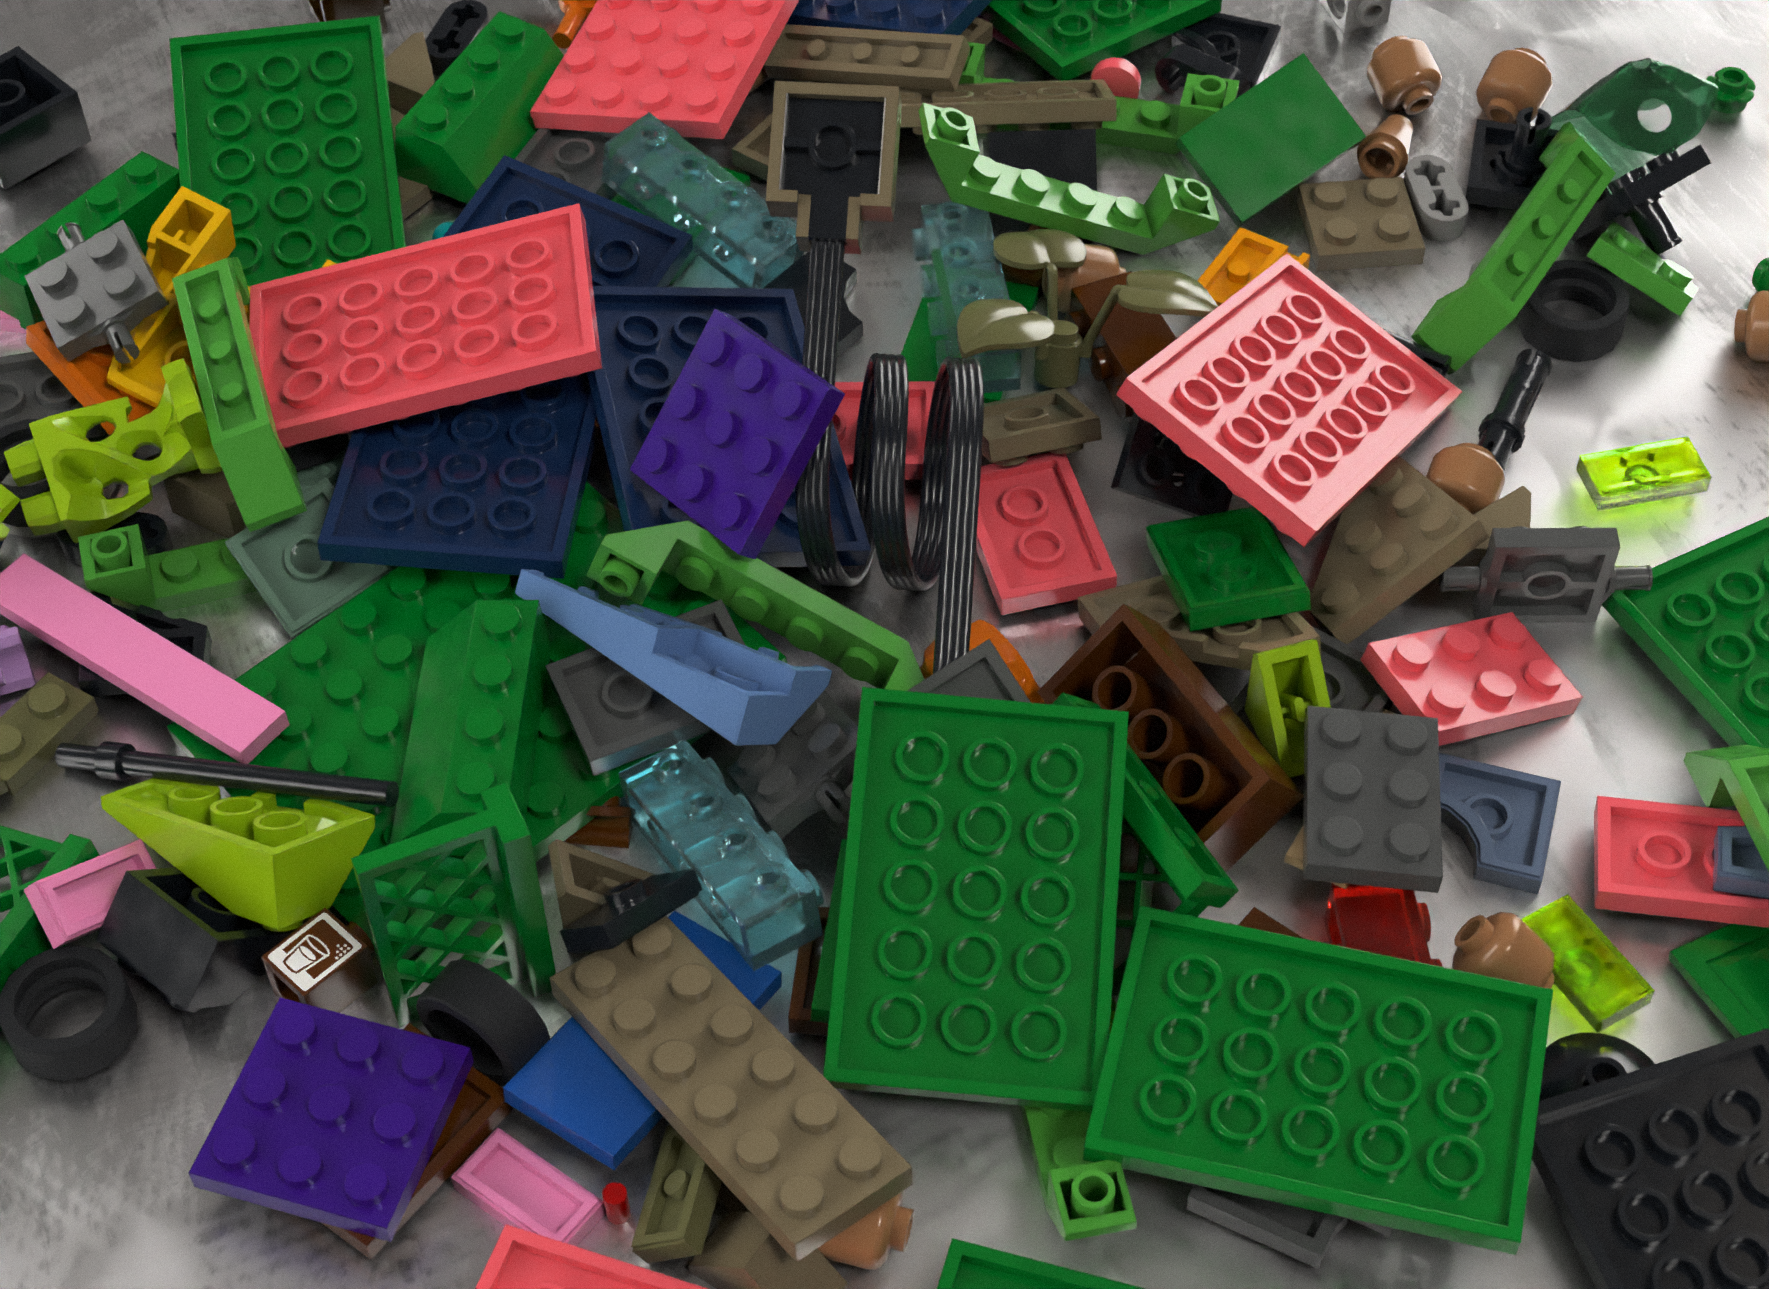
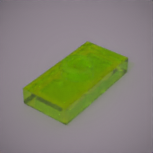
(1643, 473)
(1589, 965)

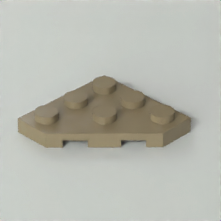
(1388, 549)
(1220, 645)

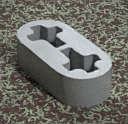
(1444, 195)

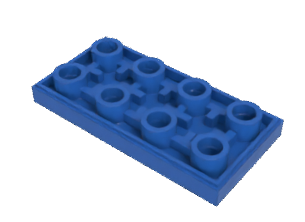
(586, 1096)

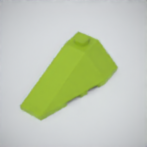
(247, 850)

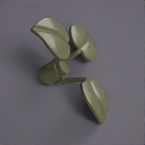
(1058, 345)

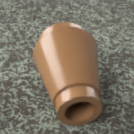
(1386, 148)

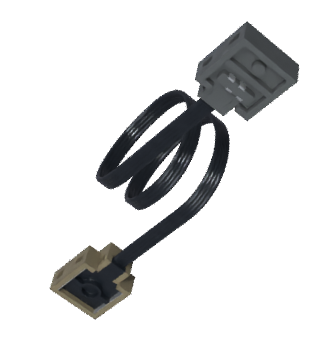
(833, 171)

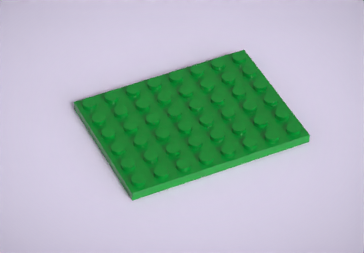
(356, 683)

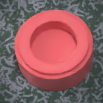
(1119, 75)

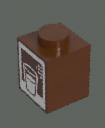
(322, 963)

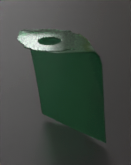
(1645, 85)

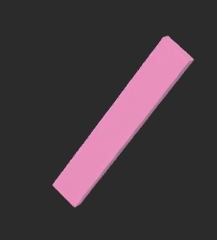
(139, 660)

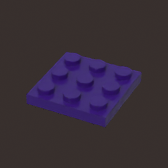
(736, 433)
(333, 1119)

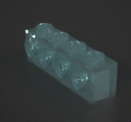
(694, 194)
(959, 270)
(743, 871)

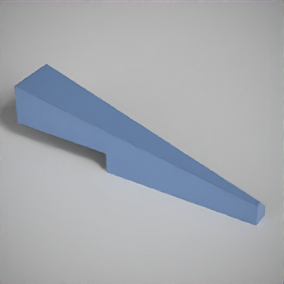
(718, 681)

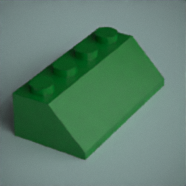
(477, 109)
(131, 193)
(474, 715)

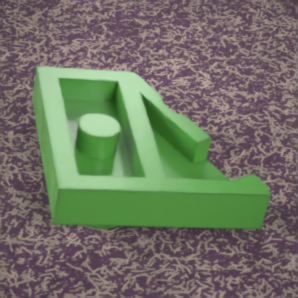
(1643, 268)

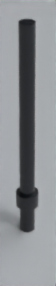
(122, 761)

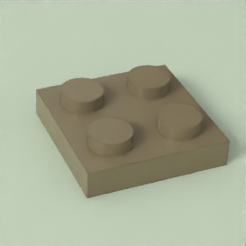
(1360, 224)
(1037, 424)

